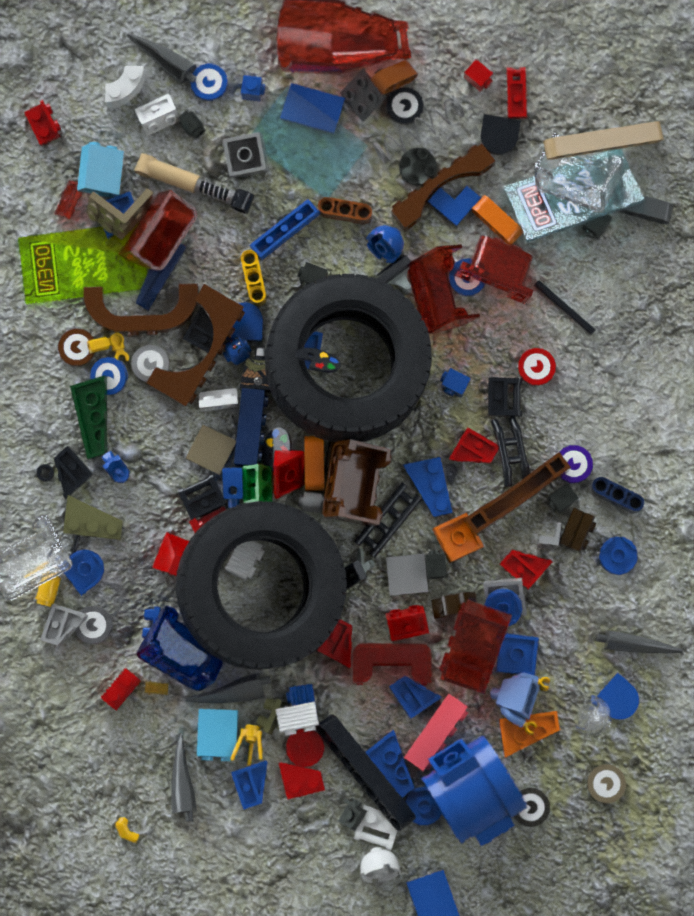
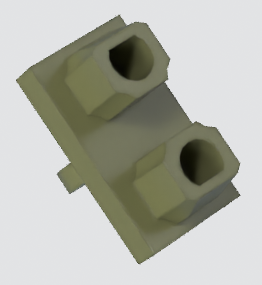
(269, 724)

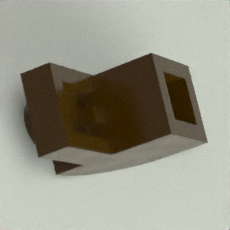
(450, 604)

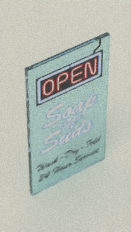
(545, 214)

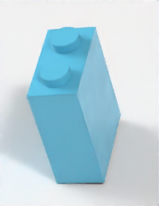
(100, 170)
(217, 733)

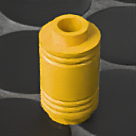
(47, 592)

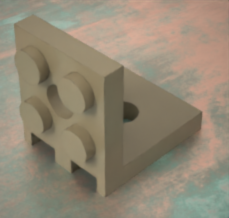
(113, 219)

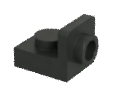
(352, 814)

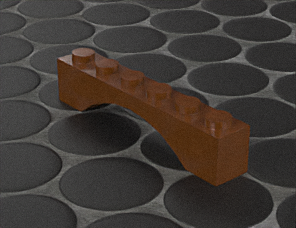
(471, 165)
(517, 495)

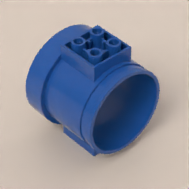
(473, 790)

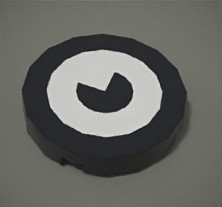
(404, 105)

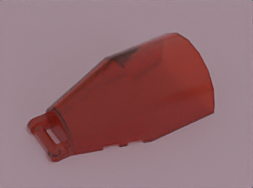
(336, 37)

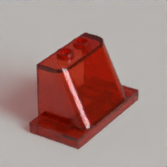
(499, 267)

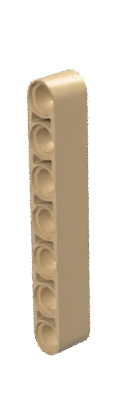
(603, 140)

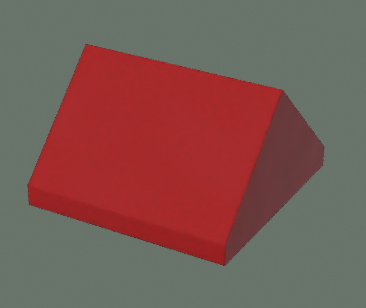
(288, 471)

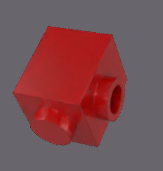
(478, 76)

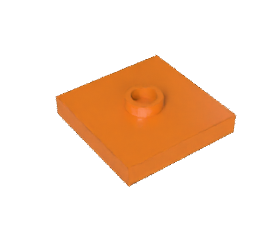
(457, 538)

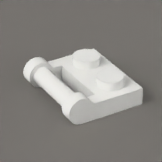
(376, 820)

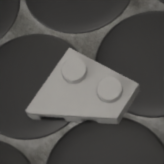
(515, 585)
(61, 624)

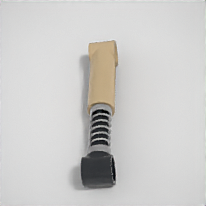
(152, 168)

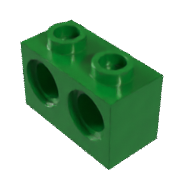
(257, 483)

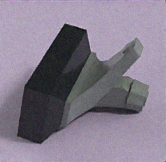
(396, 274)
(357, 570)

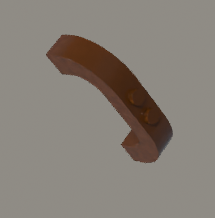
(144, 323)

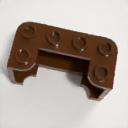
(354, 481)

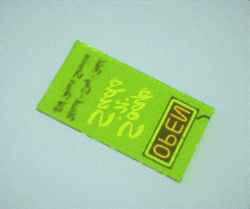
(65, 262)

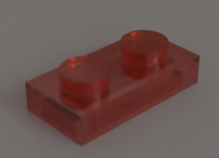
(68, 200)

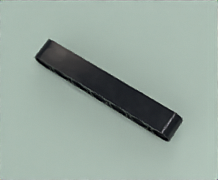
(365, 772)

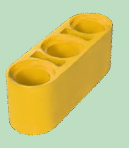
(253, 287)

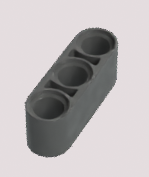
(651, 210)

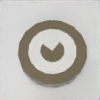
(606, 783)

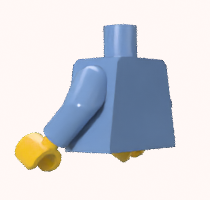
(518, 697)

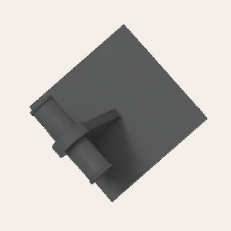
(363, 95)

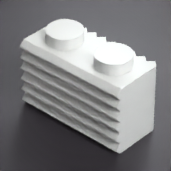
(244, 558)
(297, 717)

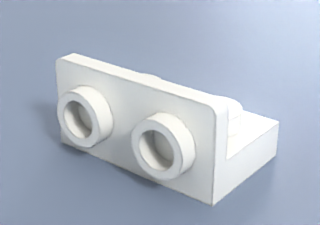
(157, 114)
(218, 399)

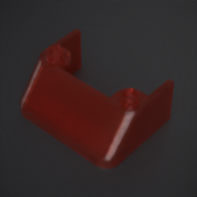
(434, 292)

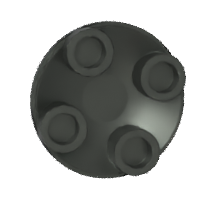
(417, 166)

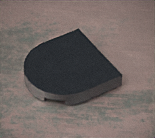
(499, 134)

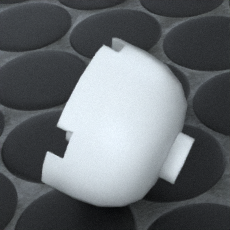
(380, 865)

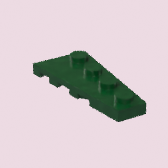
(91, 411)

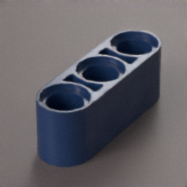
(627, 494)

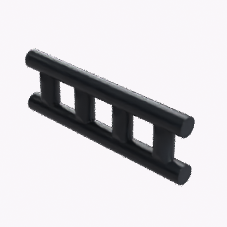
(400, 518)

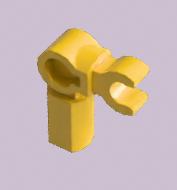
(116, 341)

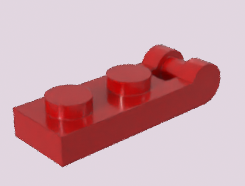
(516, 93)

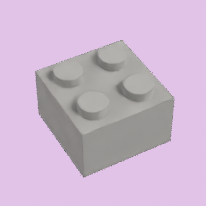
(246, 155)

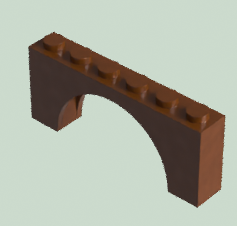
(183, 384)

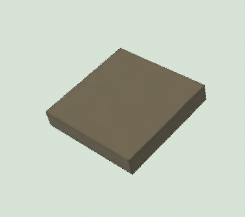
(211, 450)

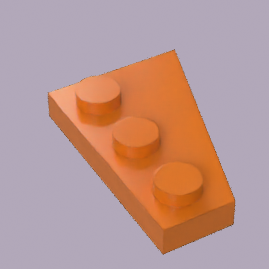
(516, 738)

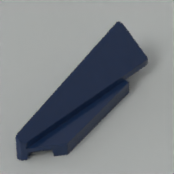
(156, 280)

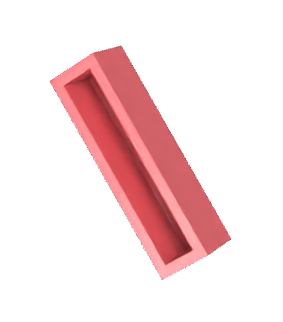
(436, 732)

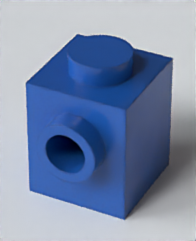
(252, 88)
(454, 383)

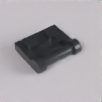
(499, 394)
(205, 502)

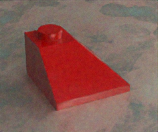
(170, 554)

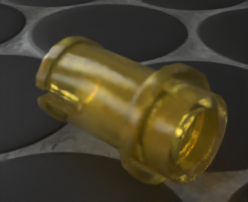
(156, 688)

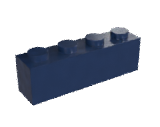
(250, 427)

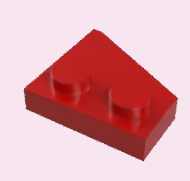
(474, 448)
(525, 566)
(339, 644)
(300, 780)

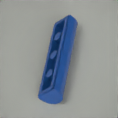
(284, 229)

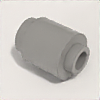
(311, 502)

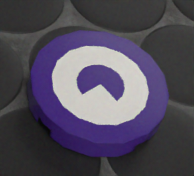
(579, 461)

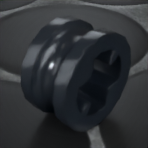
(39, 471)

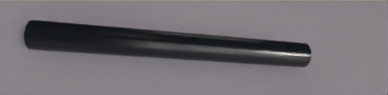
(563, 306)

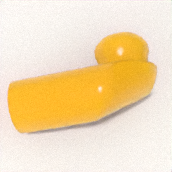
(123, 830)

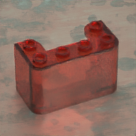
(474, 646)
(392, 654)

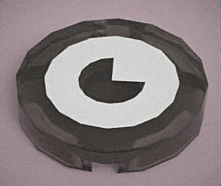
(537, 809)

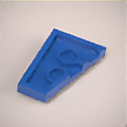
(431, 484)
(390, 761)

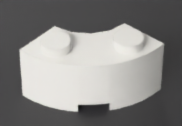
(125, 87)

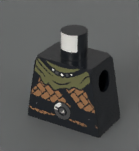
(254, 372)

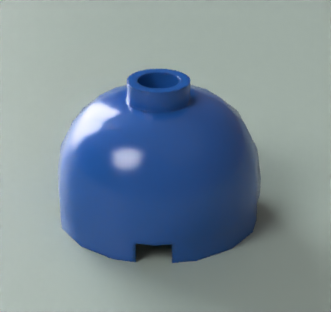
(385, 243)

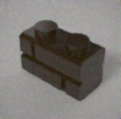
(576, 531)

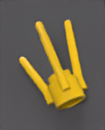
(251, 734)

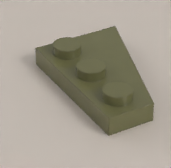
(90, 521)

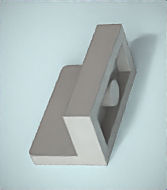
(550, 542)

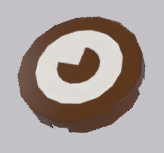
(74, 347)

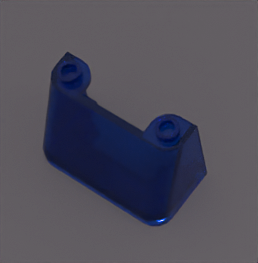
(177, 654)

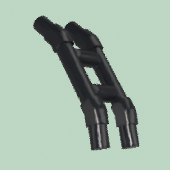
(515, 440)

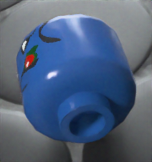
(237, 350)

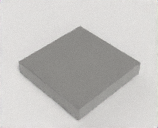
(407, 574)

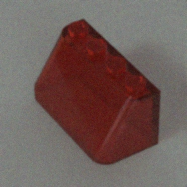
(160, 231)

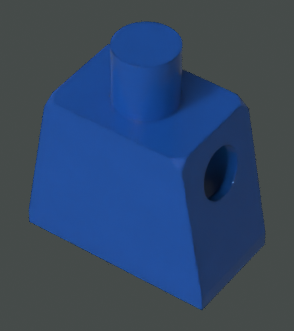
(232, 477)

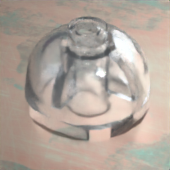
(593, 716)

